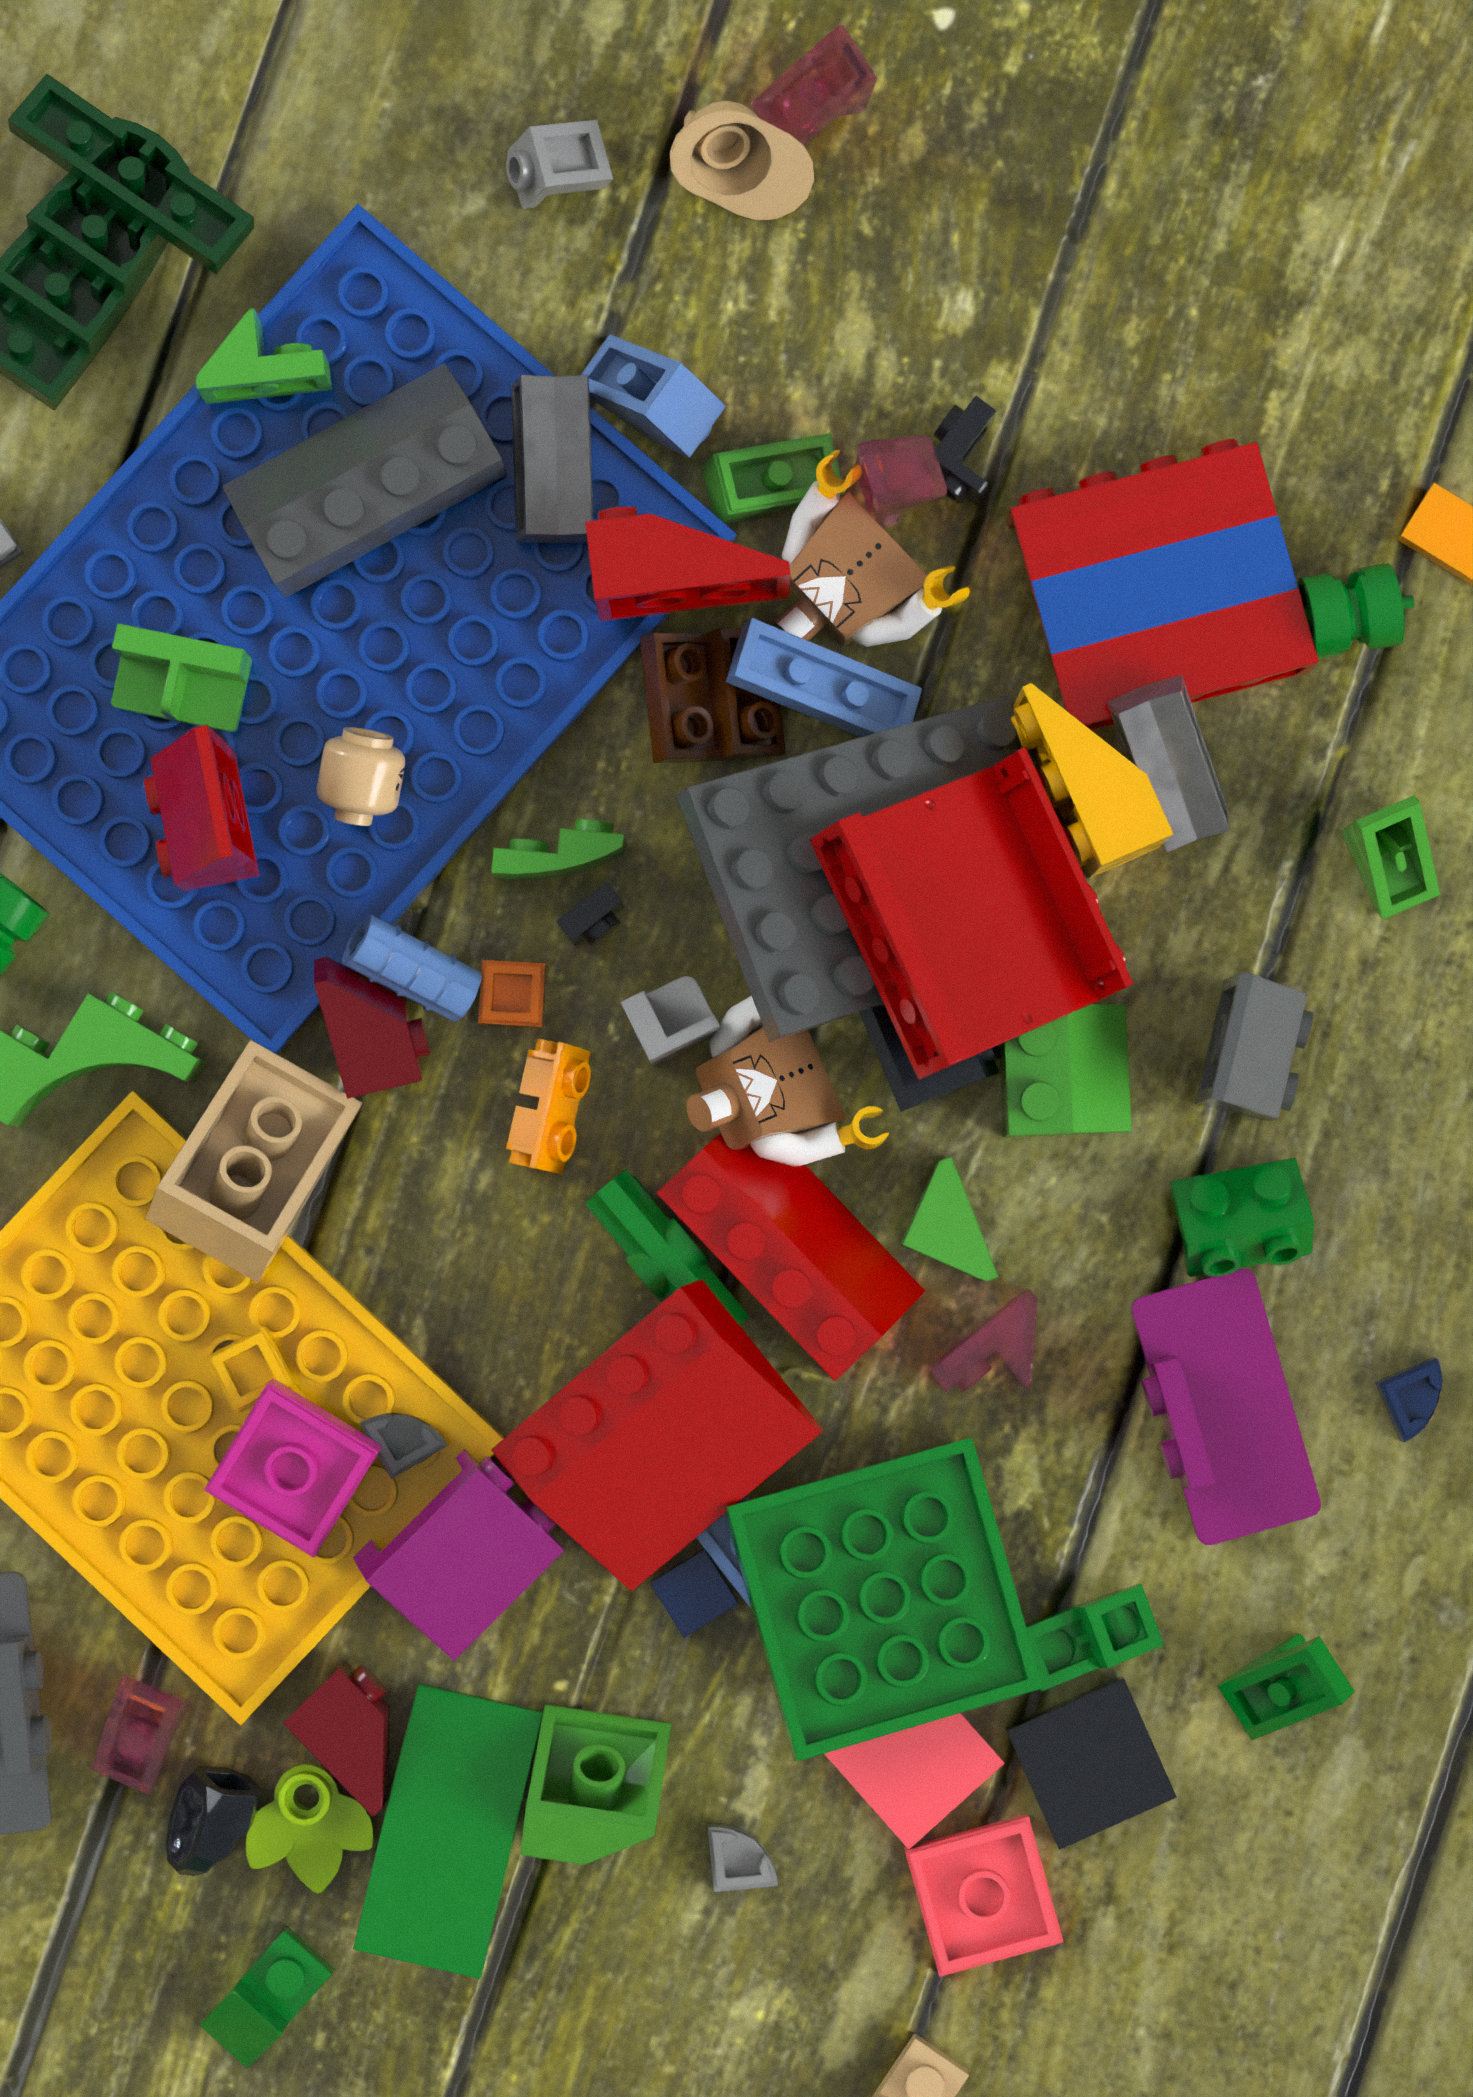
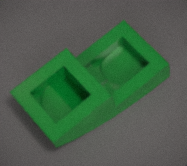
(1093, 1635)

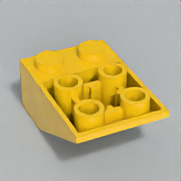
(1097, 790)

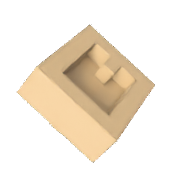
(922, 2072)

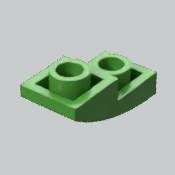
(578, 850)

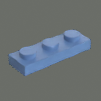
(820, 681)

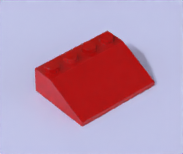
(658, 1436)

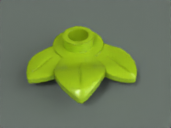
(311, 1835)

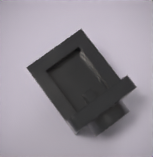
(959, 436)

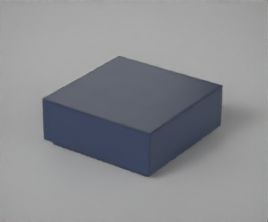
(694, 1592)

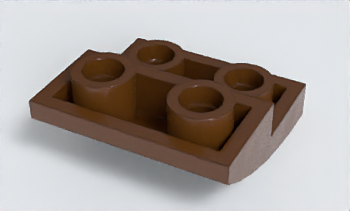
(695, 709)

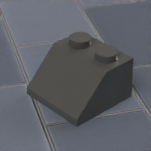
(1254, 1048)

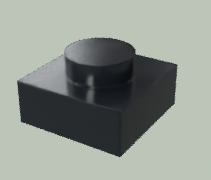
(592, 917)

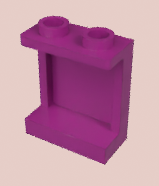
(463, 1556)

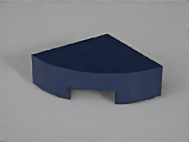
(1412, 1397)

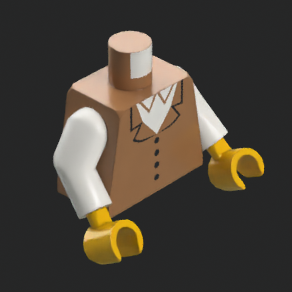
(853, 571)
(772, 1094)

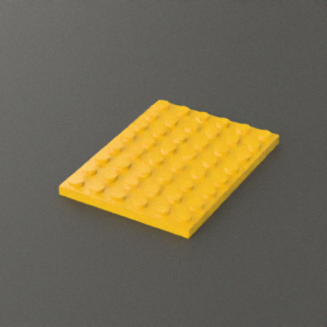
(124, 1421)

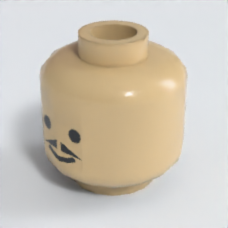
(360, 775)

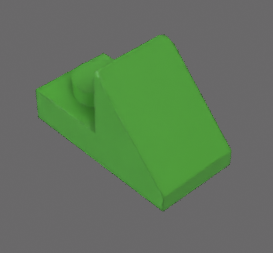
(244, 372)

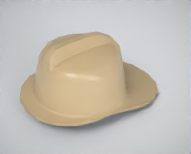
(741, 162)

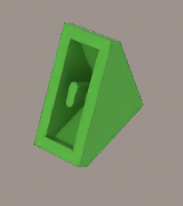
(1394, 857)
(947, 1227)

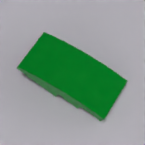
(448, 1831)

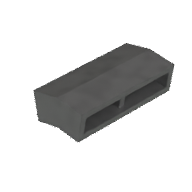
(552, 458)
(1168, 745)

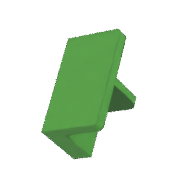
(180, 678)

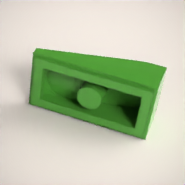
(764, 477)

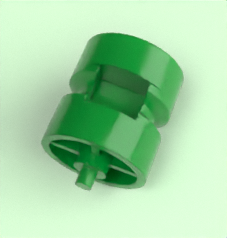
(1362, 609)

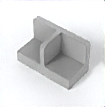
(671, 1019)

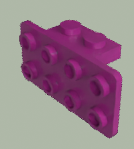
(1224, 1407)

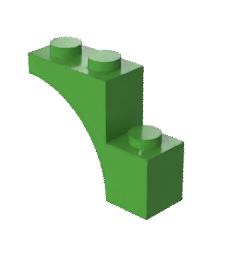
(96, 1039)

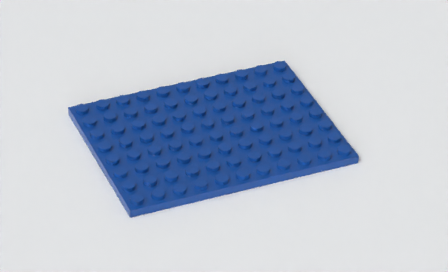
(438, 638)

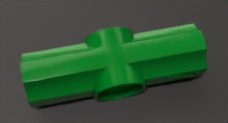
(655, 1245)

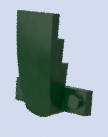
(96, 236)

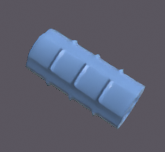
(412, 968)

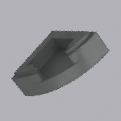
(404, 1440)

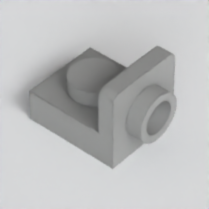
(557, 161)

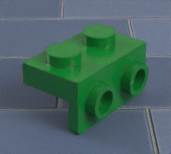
(1243, 1218)

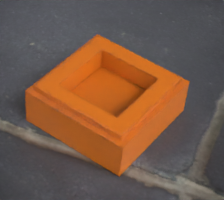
(512, 993)

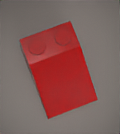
(664, 567)
(202, 812)

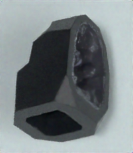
(209, 1818)

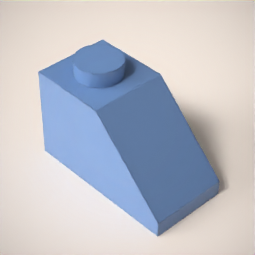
(652, 394)

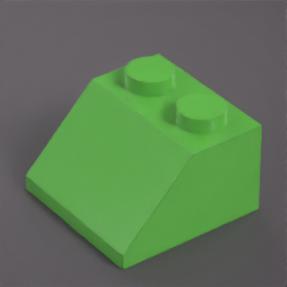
(1068, 1076)

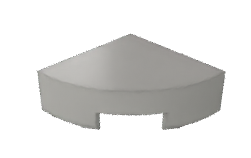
(738, 1860)

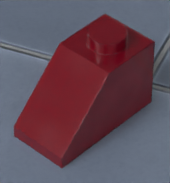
(368, 1030)
(349, 1732)

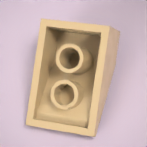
(252, 1161)

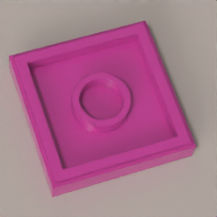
(293, 1467)

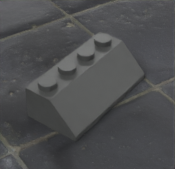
(365, 480)

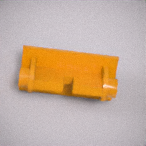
(559, 1079)

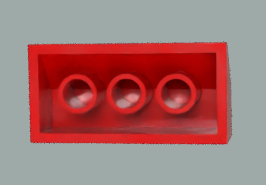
(794, 1250)

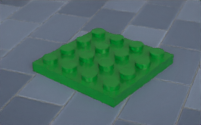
(883, 1599)

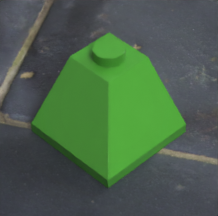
(593, 1784)

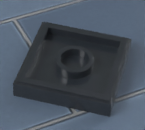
(1090, 1762)

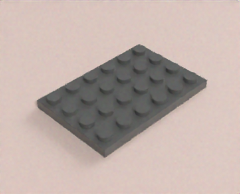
(768, 879)

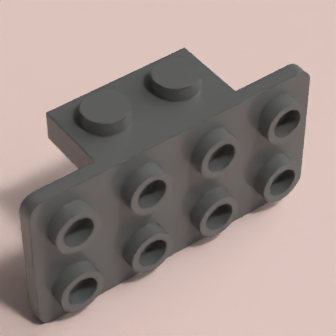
(23, 1730)

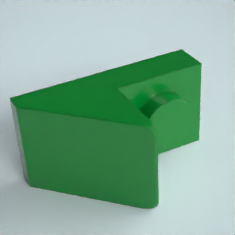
(1286, 1686)
(267, 1997)

